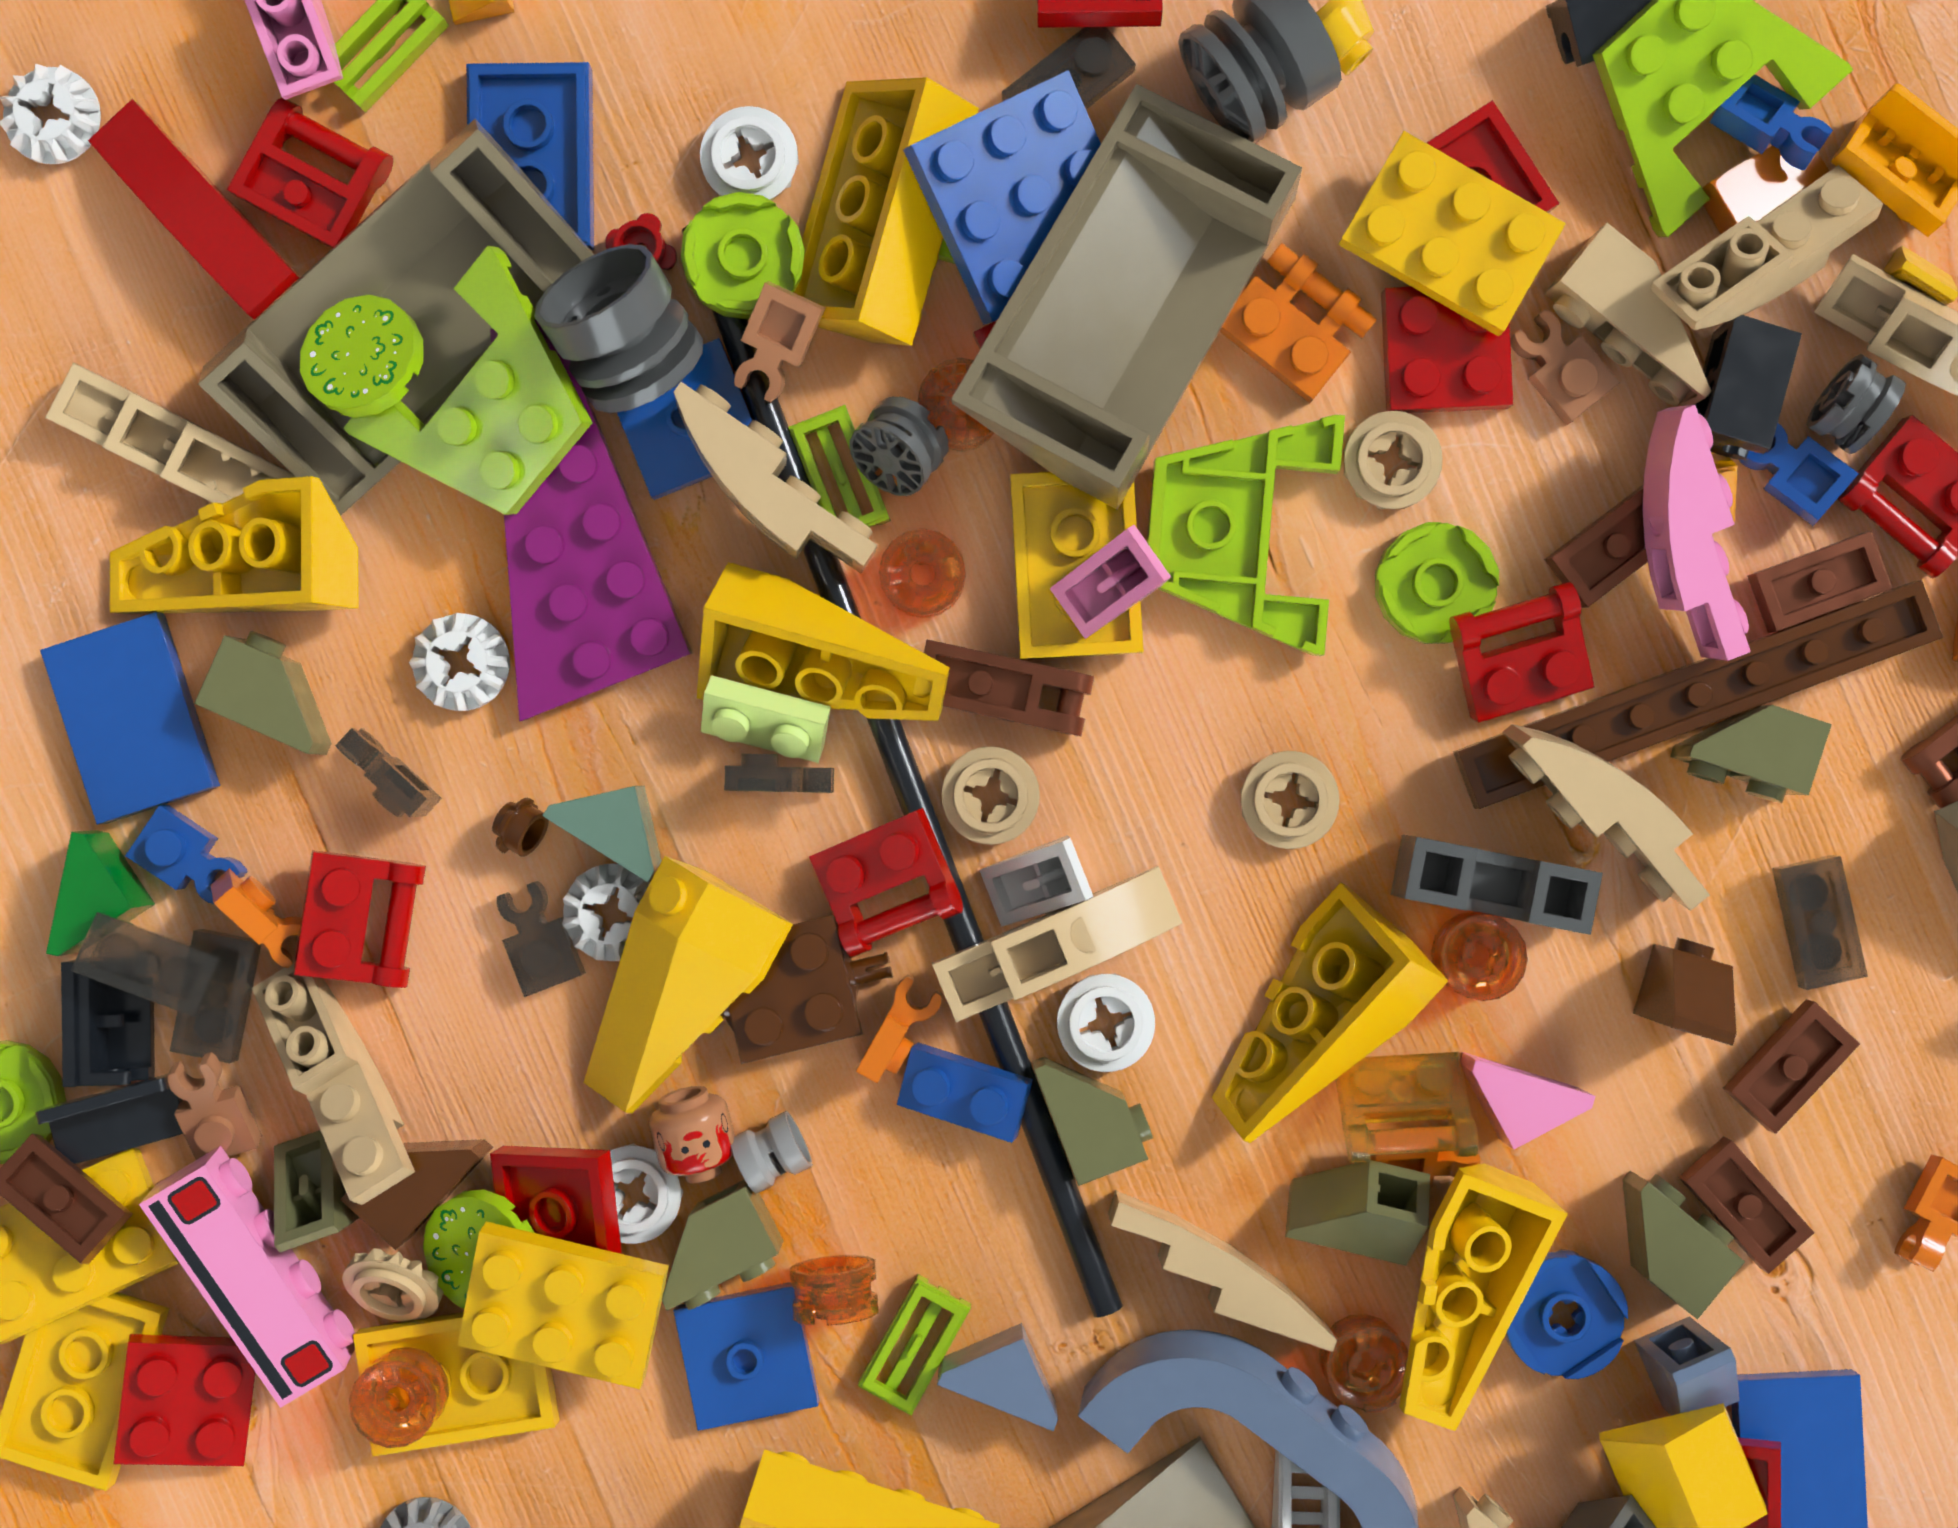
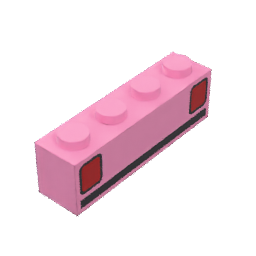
(259, 1294)

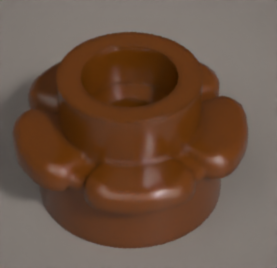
(519, 827)

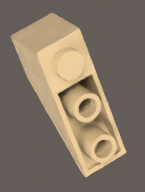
(1611, 297)

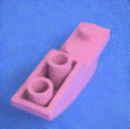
(296, 44)
(1681, 510)

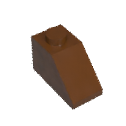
(1689, 991)
(411, 1202)

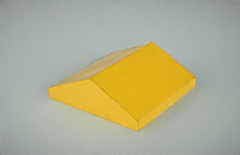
(1686, 1470)

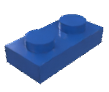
(964, 1092)

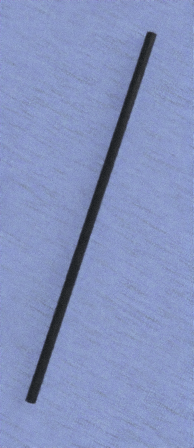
(962, 927)

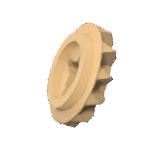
(1416, 445)
(1313, 782)
(1004, 821)
(392, 1286)

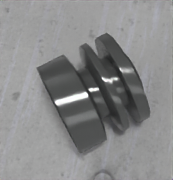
(1259, 62)
(620, 328)

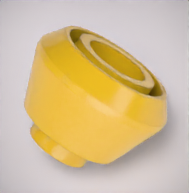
(1349, 31)

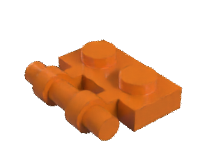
(1285, 338)

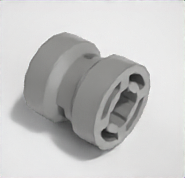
(771, 1152)

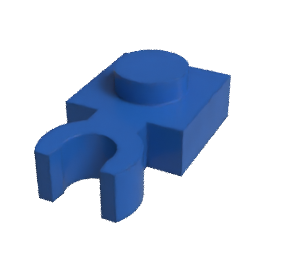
(1764, 116)
(1804, 477)
(179, 851)

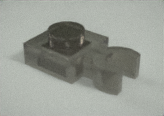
(762, 773)
(396, 784)
(542, 950)

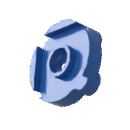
(1598, 1319)

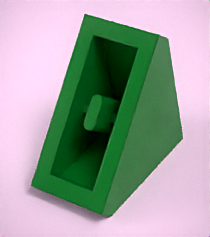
(92, 882)

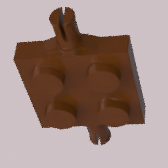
(805, 994)

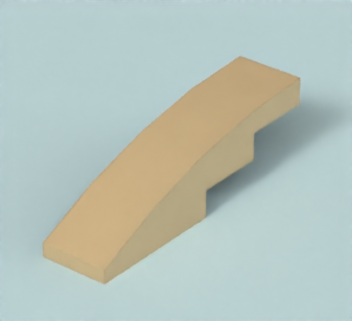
(157, 438)
(1238, 1284)

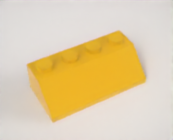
(869, 224)
(802, 1495)

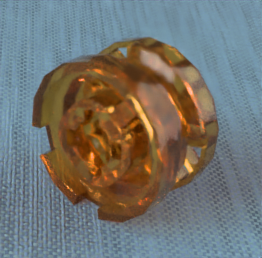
(935, 395)

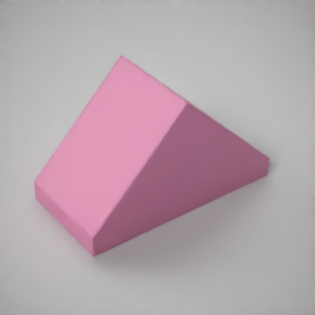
(1110, 582)
(1522, 1102)

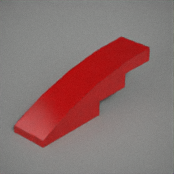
(193, 209)

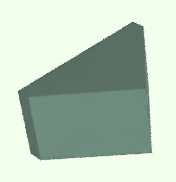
(615, 825)

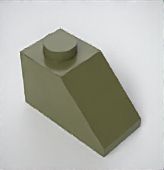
(264, 692)
(1092, 1121)

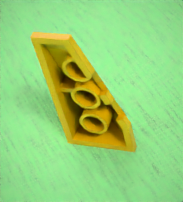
(258, 552)
(803, 646)
(680, 968)
(1337, 1002)
(1473, 1280)

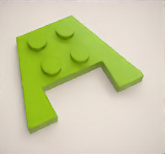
(1680, 65)
(507, 415)
(1215, 524)

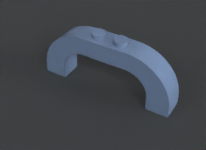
(1273, 1402)

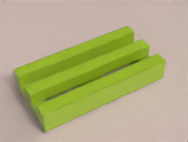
(366, 28)
(820, 425)
(939, 1299)

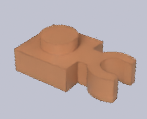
(781, 332)
(1569, 375)
(210, 1114)

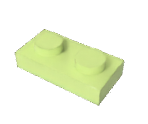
(764, 719)

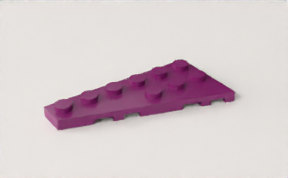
(584, 581)

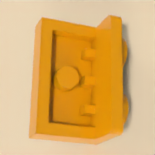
(1905, 158)

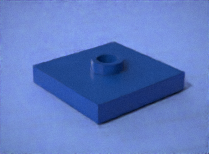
(658, 432)
(746, 1357)

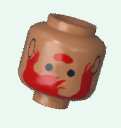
(692, 1133)

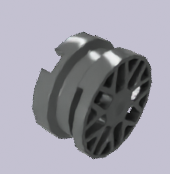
(1856, 404)
(900, 444)

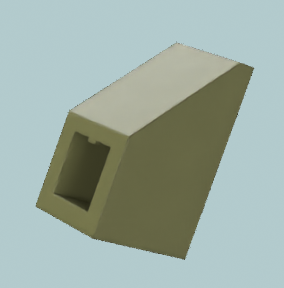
(1762, 746)
(1361, 1210)
(720, 1240)
(1672, 1249)

